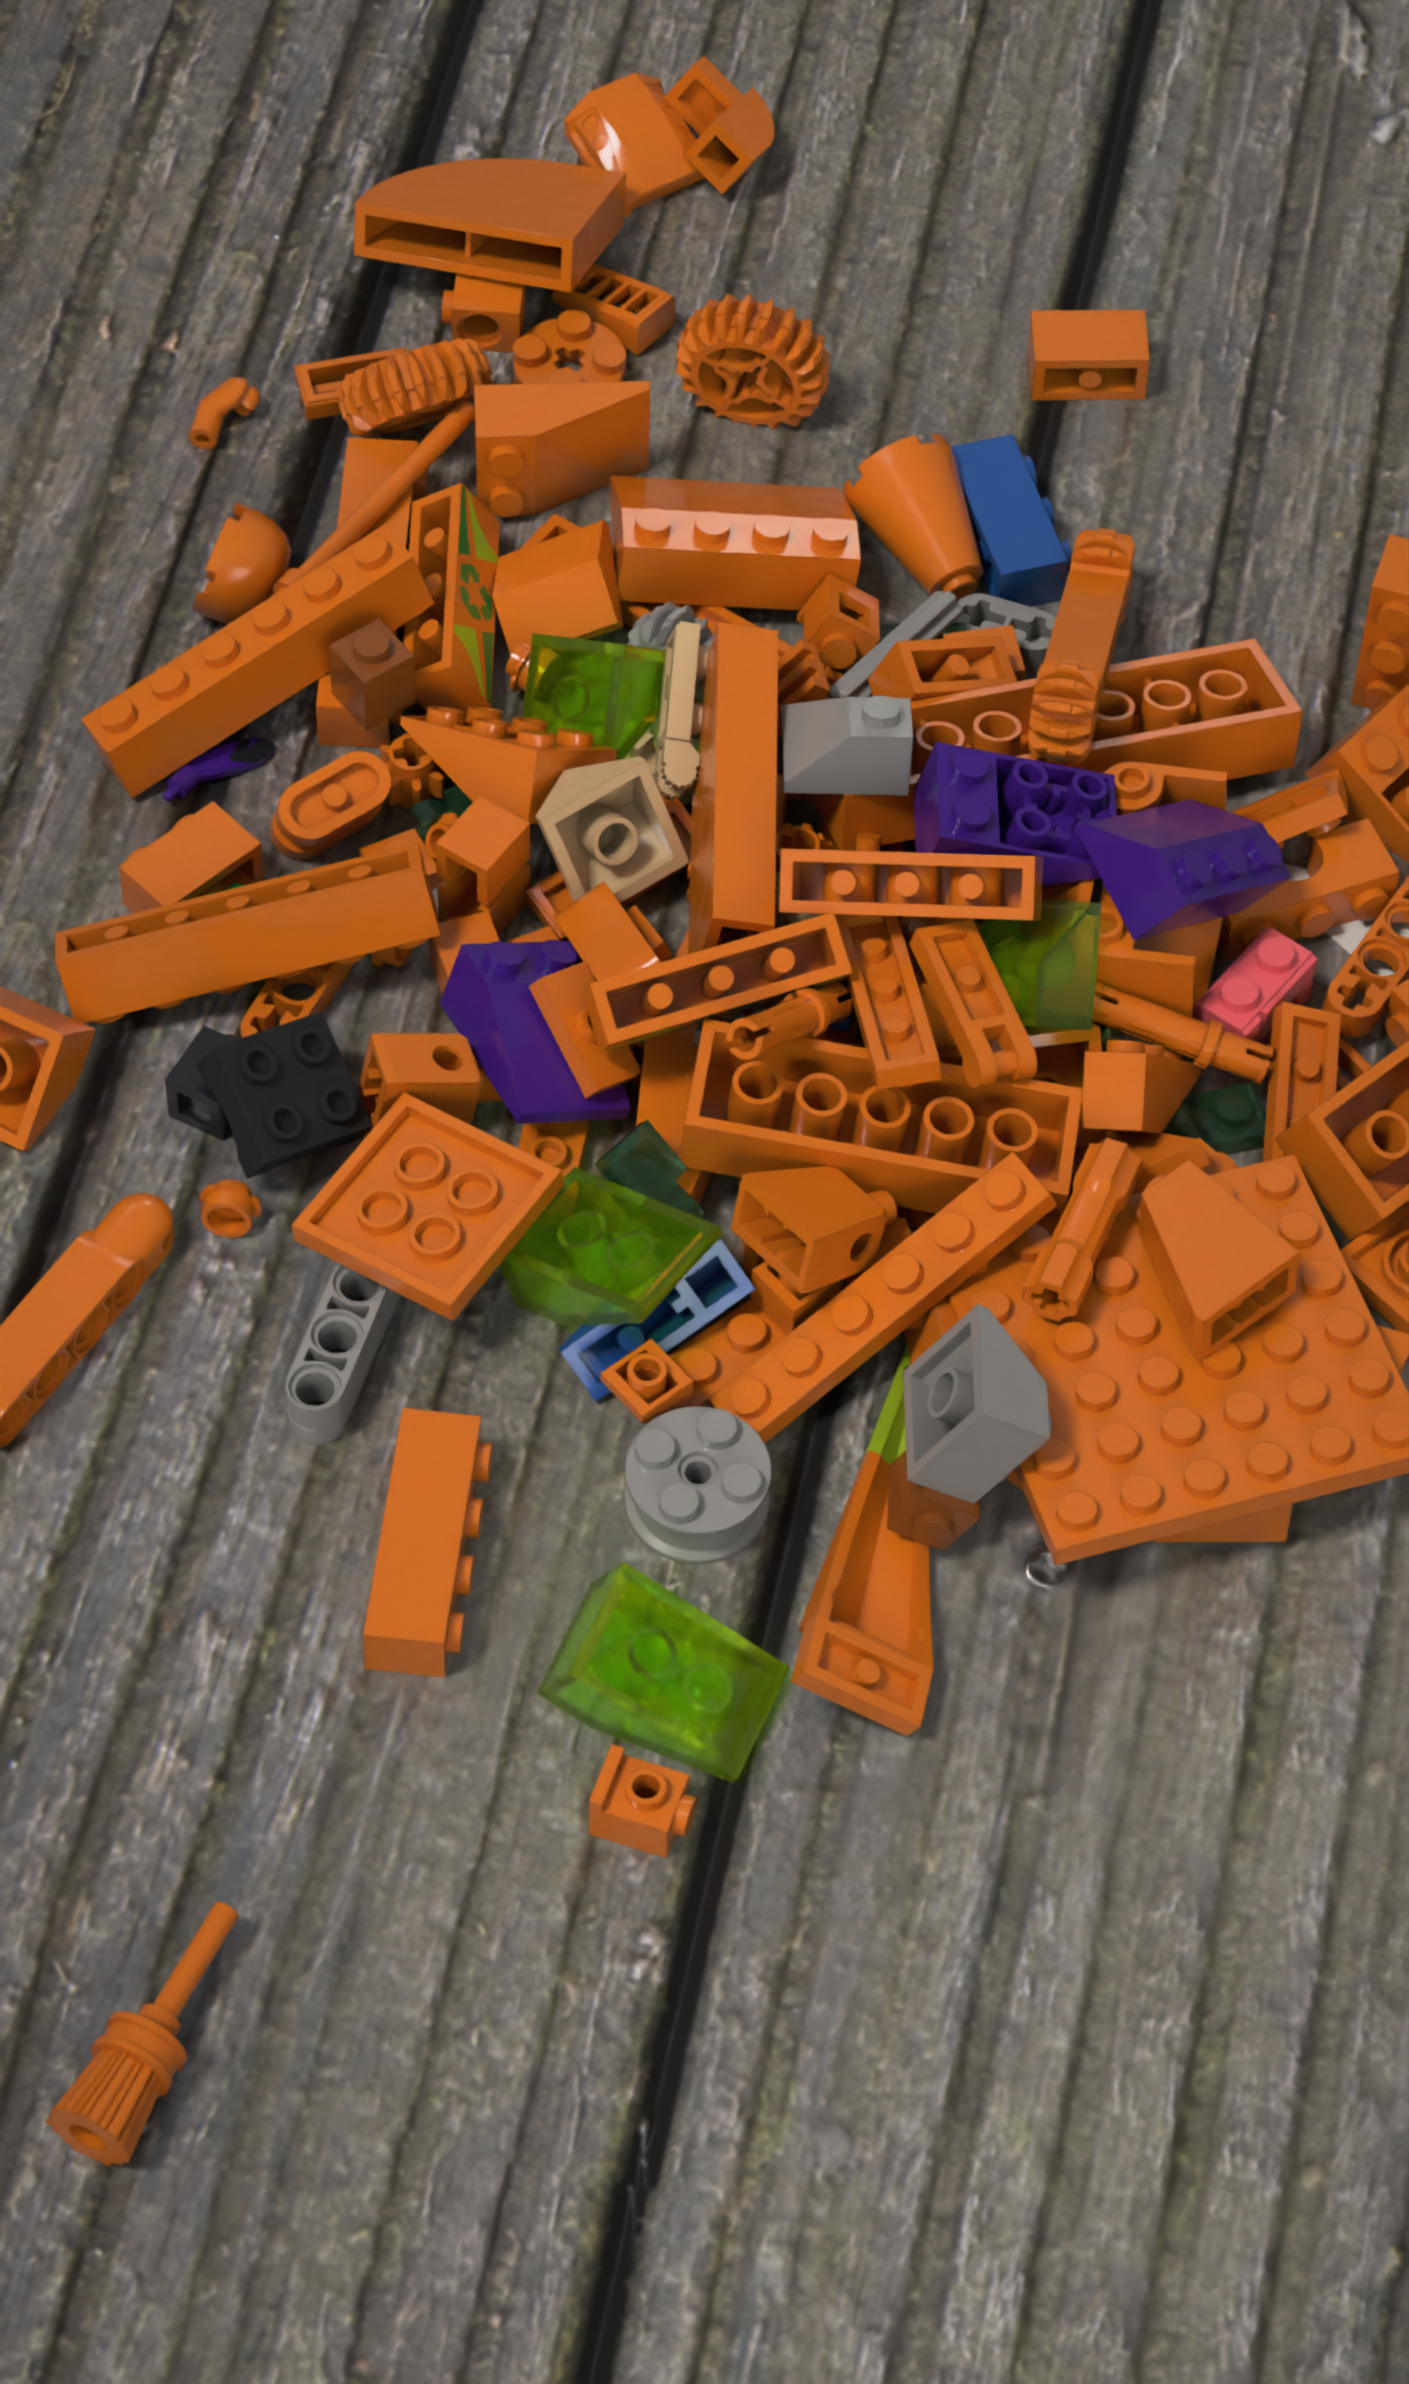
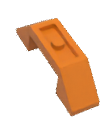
(688, 1377)

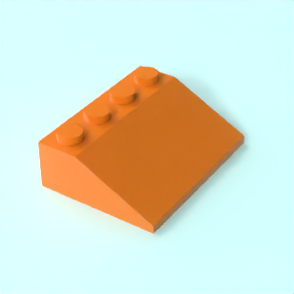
(729, 542)

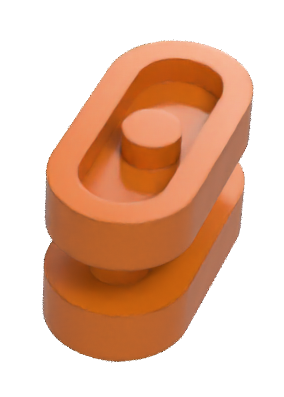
(330, 805)

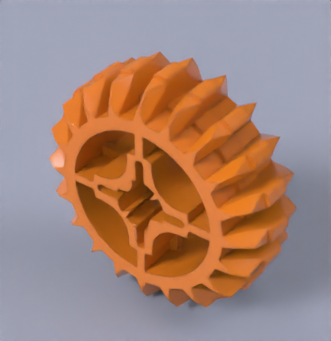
(753, 362)
(412, 387)

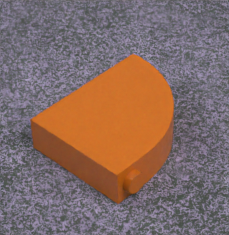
(494, 219)

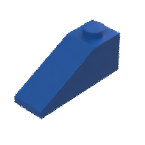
(698, 1298)

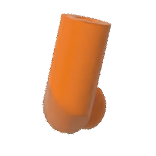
(213, 408)

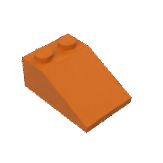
(556, 441)

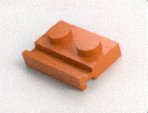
(1305, 807)

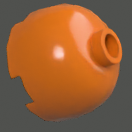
(243, 565)

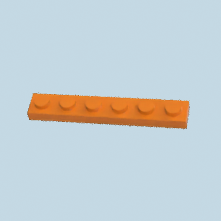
(886, 1298)

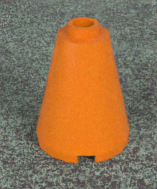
(920, 513)

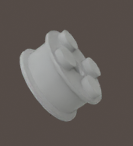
(697, 1485)

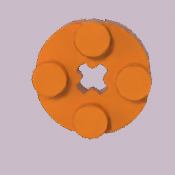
(564, 340)

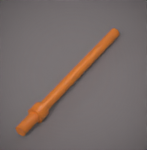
(386, 492)

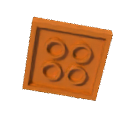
(428, 1206)

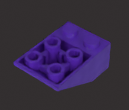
(1010, 807)

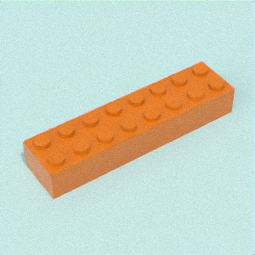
(1178, 709)

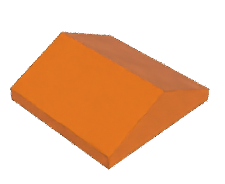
(559, 587)

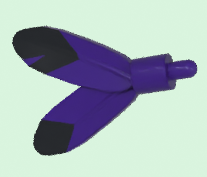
(219, 763)

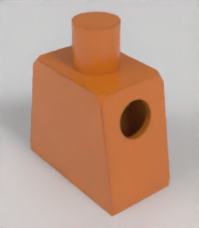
(426, 1066)
(812, 1223)

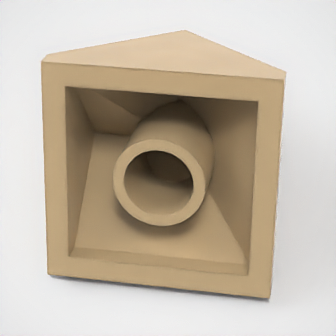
(610, 828)

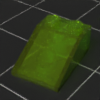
(603, 1254)
(662, 1675)

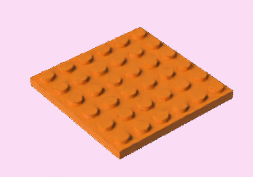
(1174, 1443)

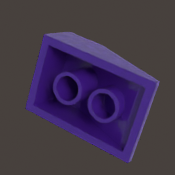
(510, 1037)

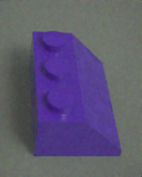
(1182, 864)

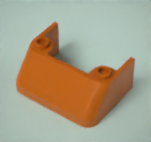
(1145, 974)

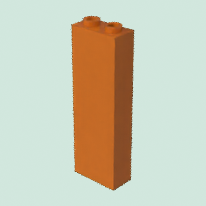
(735, 790)

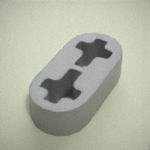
(1025, 620)

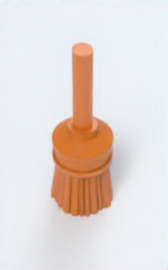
(136, 2058)

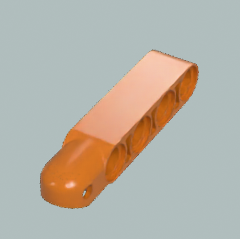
(78, 1304)

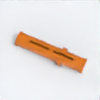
(801, 1013)
(1182, 1034)

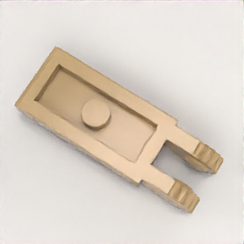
(679, 714)

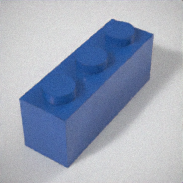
(1012, 523)

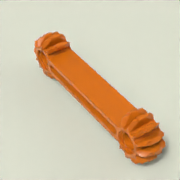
(1081, 647)

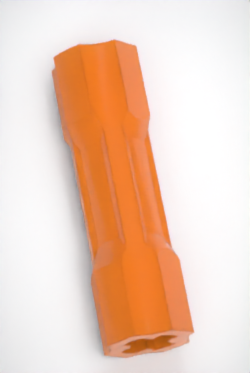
(1066, 1264)

